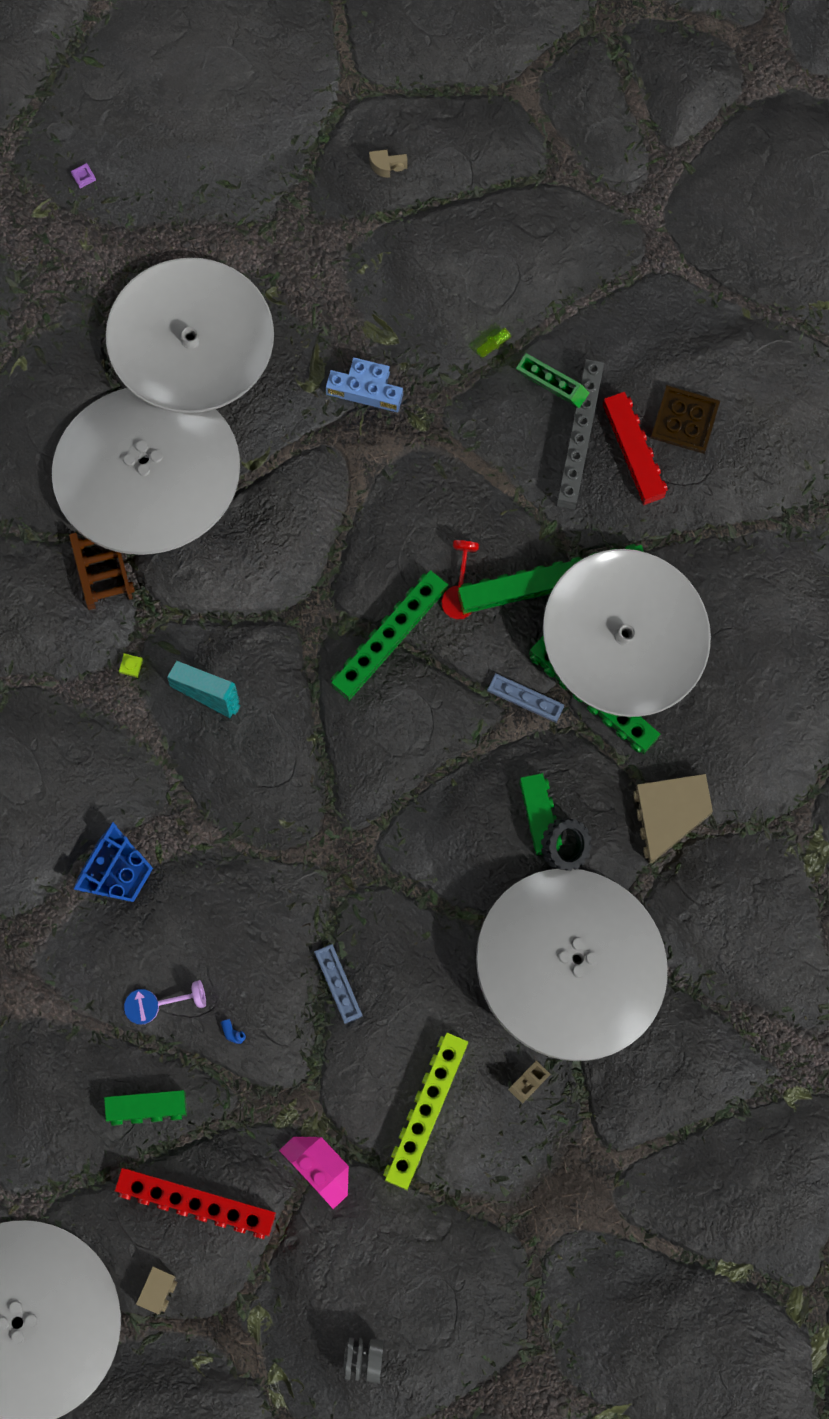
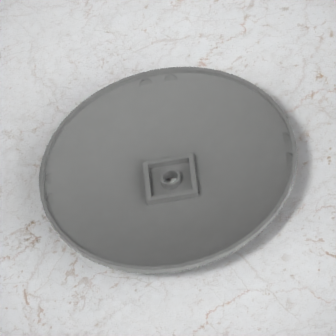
(151, 504)
(545, 996)
(67, 1321)

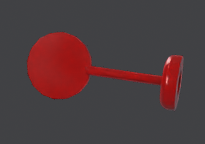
(450, 599)

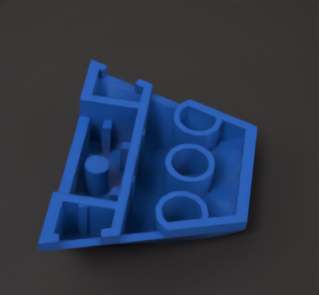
(114, 868)

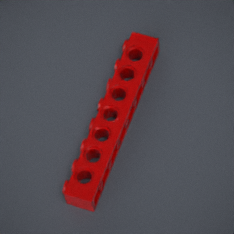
(129, 1178)

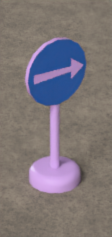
(143, 1005)

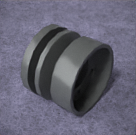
(363, 1360)

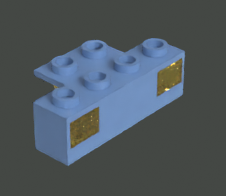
(365, 385)

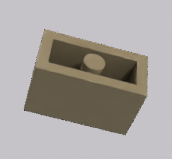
(156, 1291)

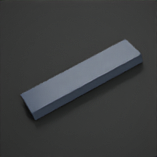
(525, 698)
(338, 983)

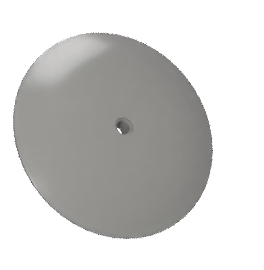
(184, 300)
(664, 626)

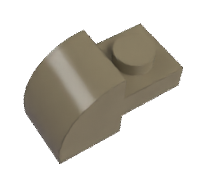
(383, 164)
(529, 1082)

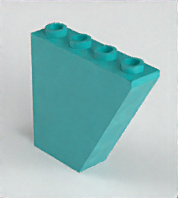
(205, 688)

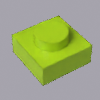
(131, 665)

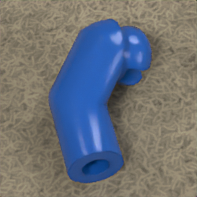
(231, 1034)

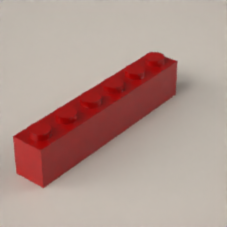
(634, 448)

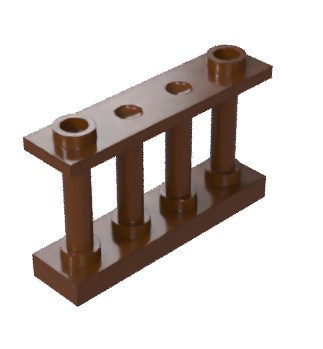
(88, 579)

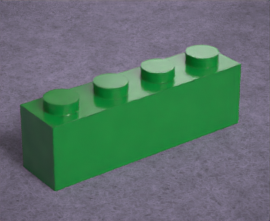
(552, 380)
(538, 808)
(145, 1106)

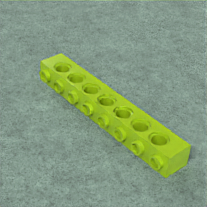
(447, 1043)

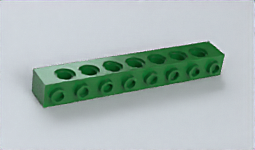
(349, 688)
(639, 744)

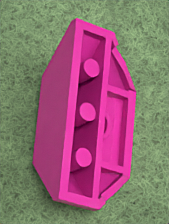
(319, 1166)

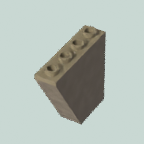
(670, 811)

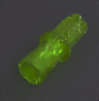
(493, 342)

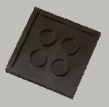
(685, 419)

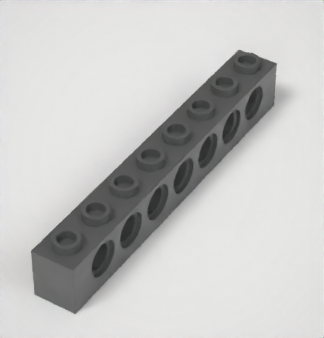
(580, 436)

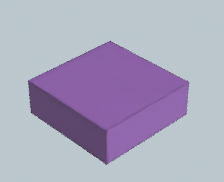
(83, 175)

